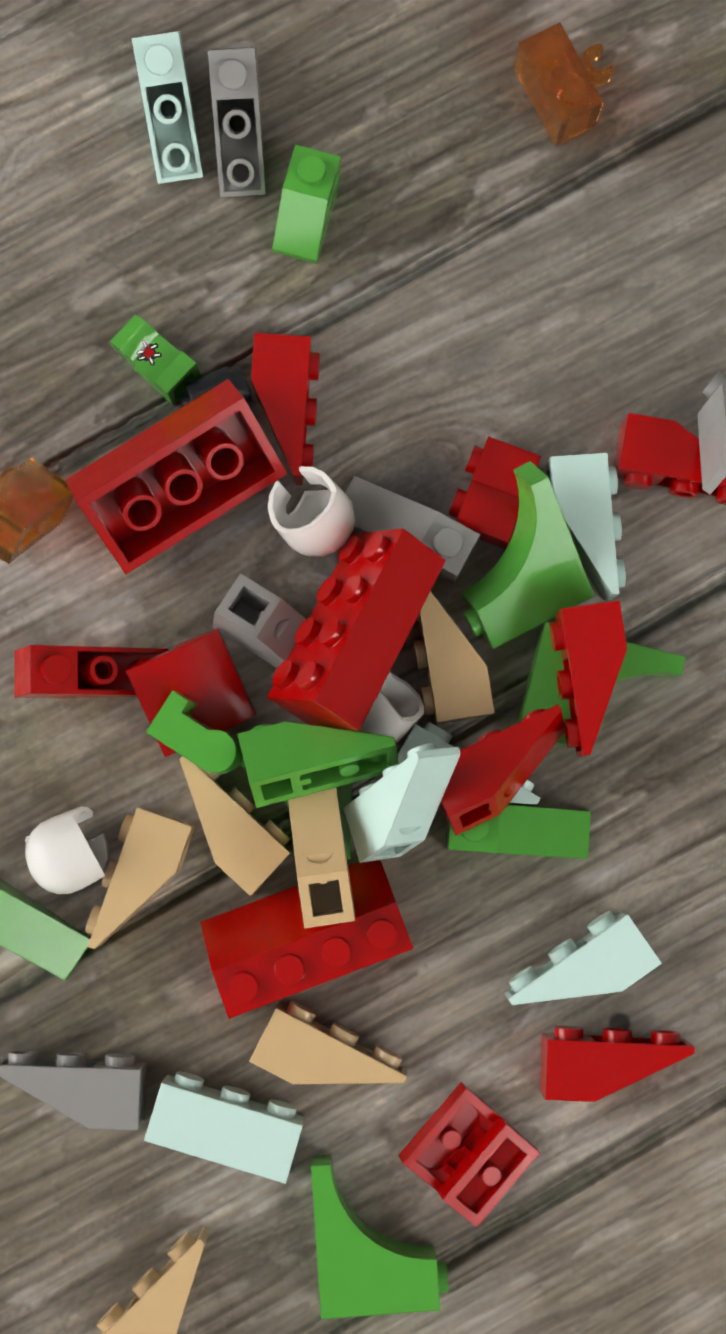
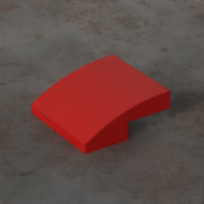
(200, 671)
(468, 1154)

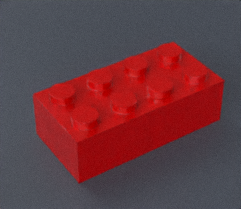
(176, 476)
(356, 629)

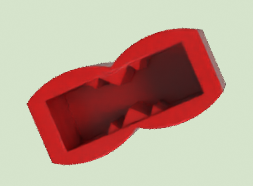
(493, 495)

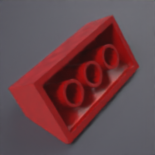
(267, 954)

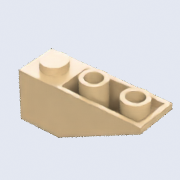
(455, 671)
(235, 836)
(321, 859)
(148, 861)
(310, 1053)
(160, 1294)

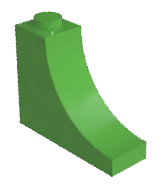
(534, 574)
(542, 688)
(362, 1268)

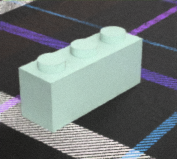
(225, 1126)

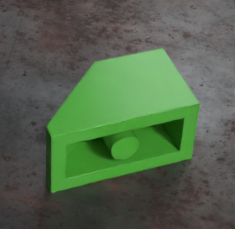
(306, 203)

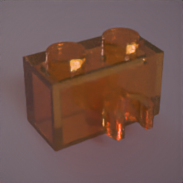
(561, 83)
(30, 506)

